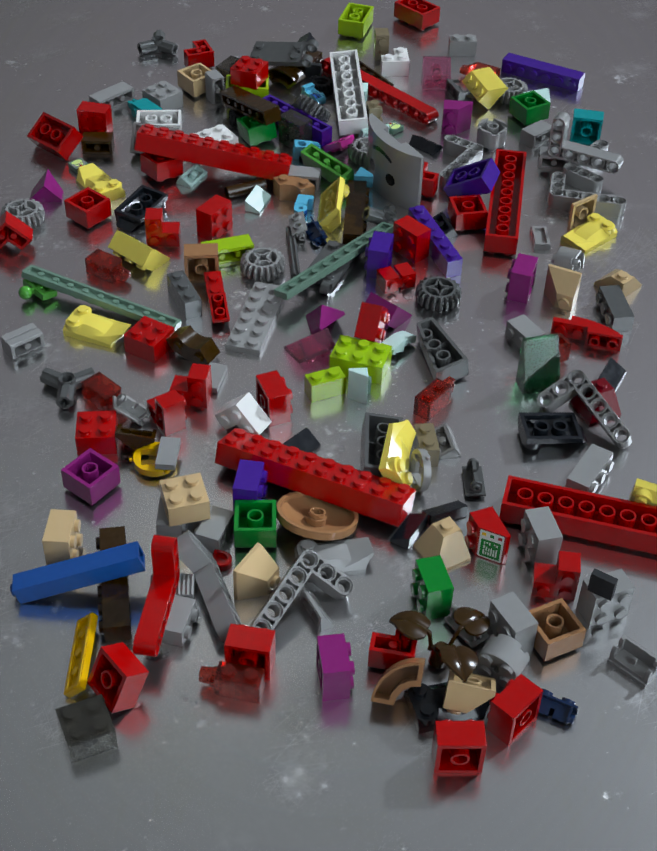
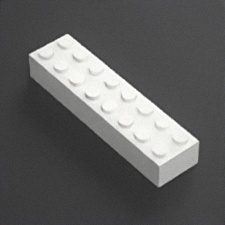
(348, 92)

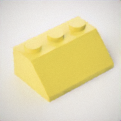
(485, 86)
(136, 252)

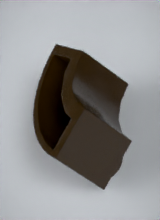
(285, 75)
(193, 345)

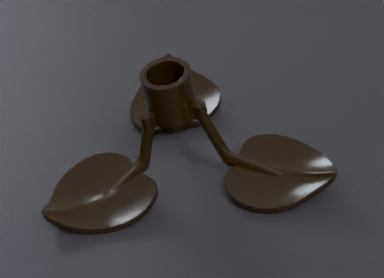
(458, 659)

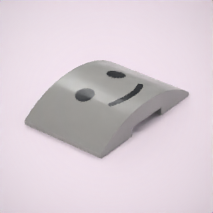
(394, 166)

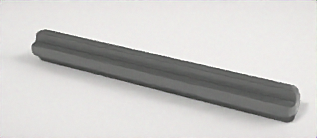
(292, 251)

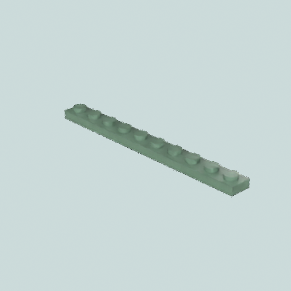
(329, 263)
(95, 296)

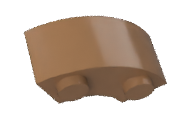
(289, 187)
(398, 678)

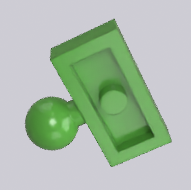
(40, 291)

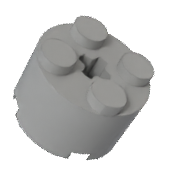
(491, 134)
(569, 258)
(502, 659)

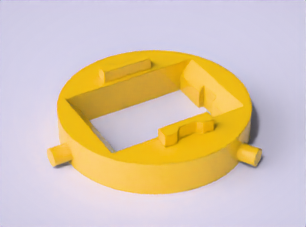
(148, 469)

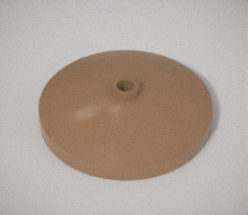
(315, 517)

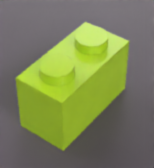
(325, 384)

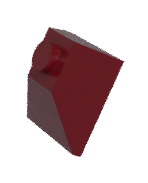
(607, 393)

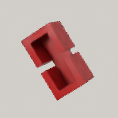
(389, 280)

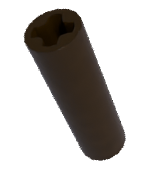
(244, 188)

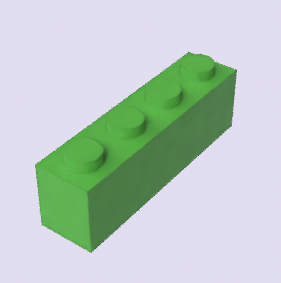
(330, 167)

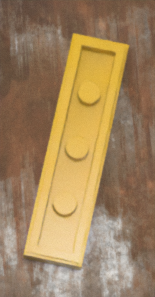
(81, 655)

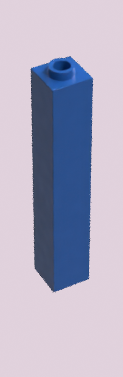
(78, 572)

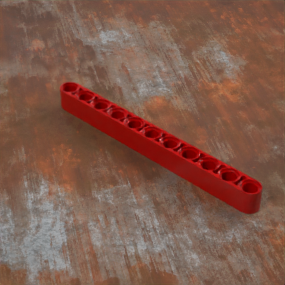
(394, 97)

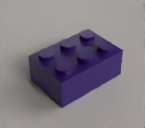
(472, 179)

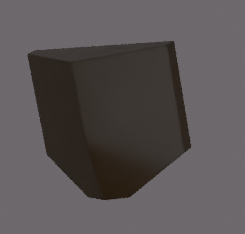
(135, 437)

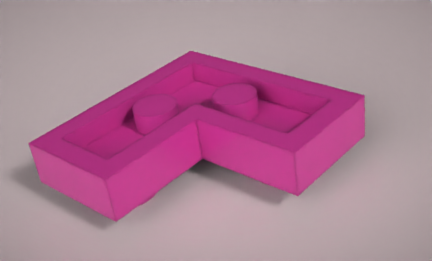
(339, 144)

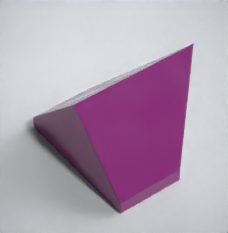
(47, 189)
(322, 317)

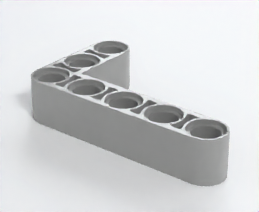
(579, 150)
(465, 153)
(581, 176)
(562, 198)
(591, 403)
(210, 583)
(291, 589)

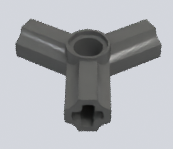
(157, 45)
(377, 216)
(66, 383)

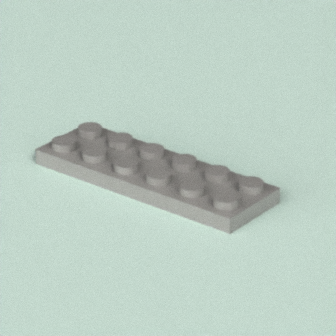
(255, 320)

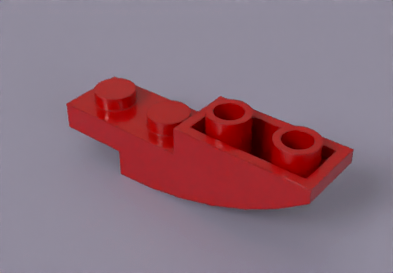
(216, 297)
(589, 331)

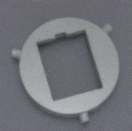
(418, 457)

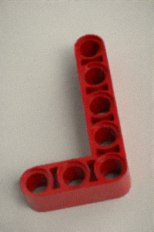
(159, 597)

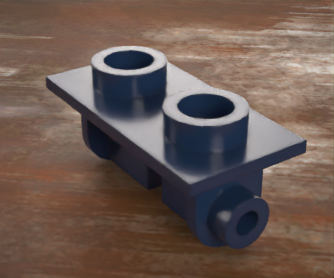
(314, 233)
(563, 708)

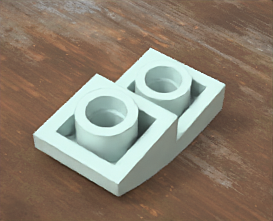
(399, 341)

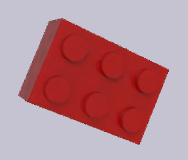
(417, 13)
(55, 136)

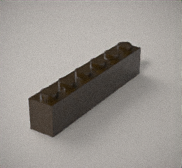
(250, 105)
(355, 204)
(114, 593)

